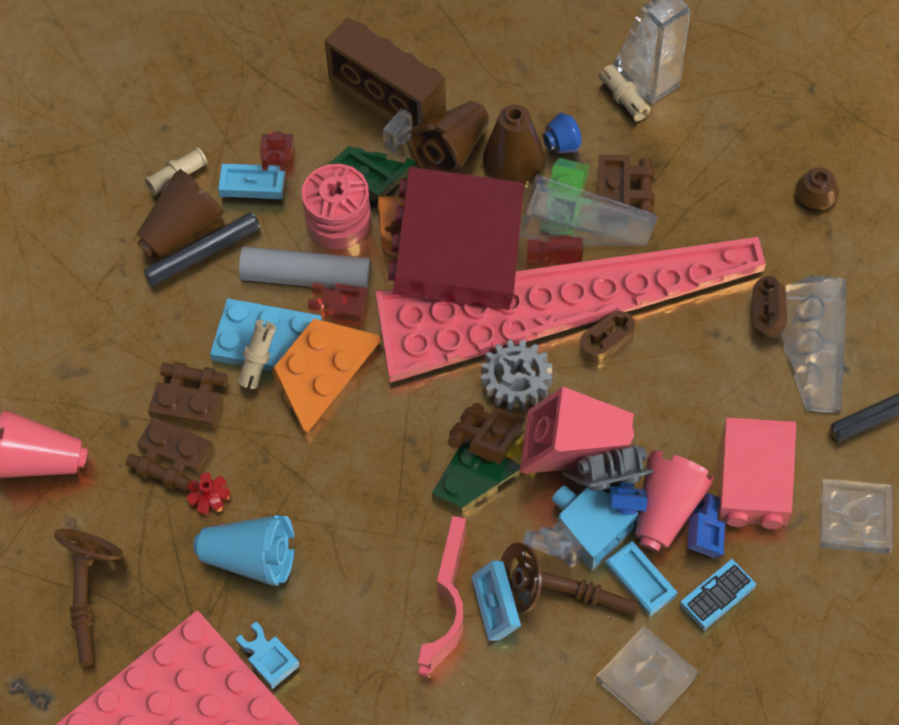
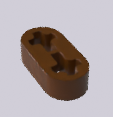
(774, 305)
(602, 332)

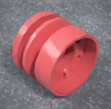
(336, 206)

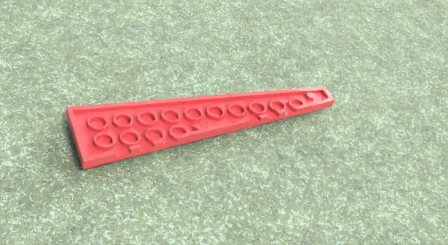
(552, 299)

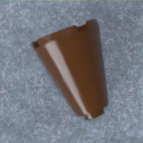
(448, 138)
(514, 147)
(177, 215)

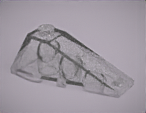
(564, 210)
(816, 339)

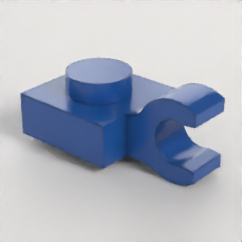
(627, 498)
(705, 531)

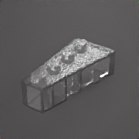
(655, 48)

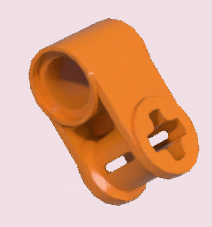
(387, 214)

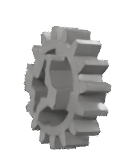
(517, 378)

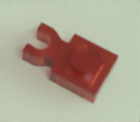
(276, 149)
(558, 251)
(343, 302)

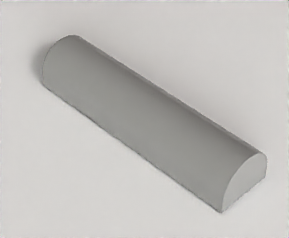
(303, 268)

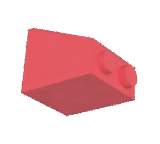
(570, 427)
(756, 472)

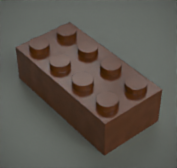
(383, 73)

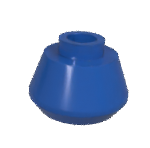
(562, 134)

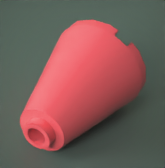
(36, 449)
(672, 496)

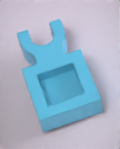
(269, 658)

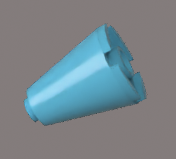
(249, 548)

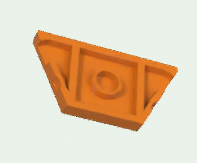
(320, 367)

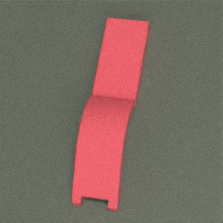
(434, 653)

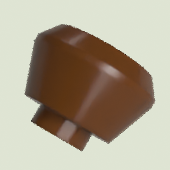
(817, 189)

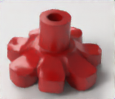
(208, 494)

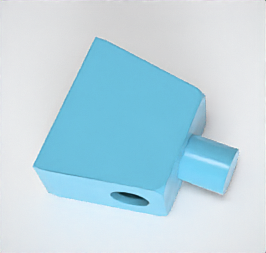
(593, 522)

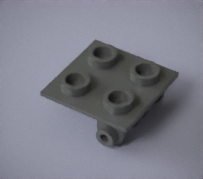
(605, 468)

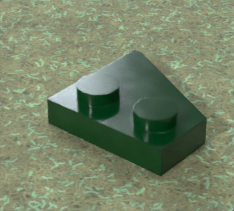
(377, 170)
(471, 478)

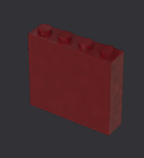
(457, 238)

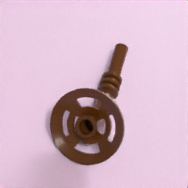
(85, 552)
(533, 579)

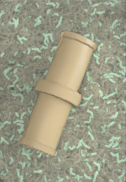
(624, 92)
(188, 163)
(256, 354)

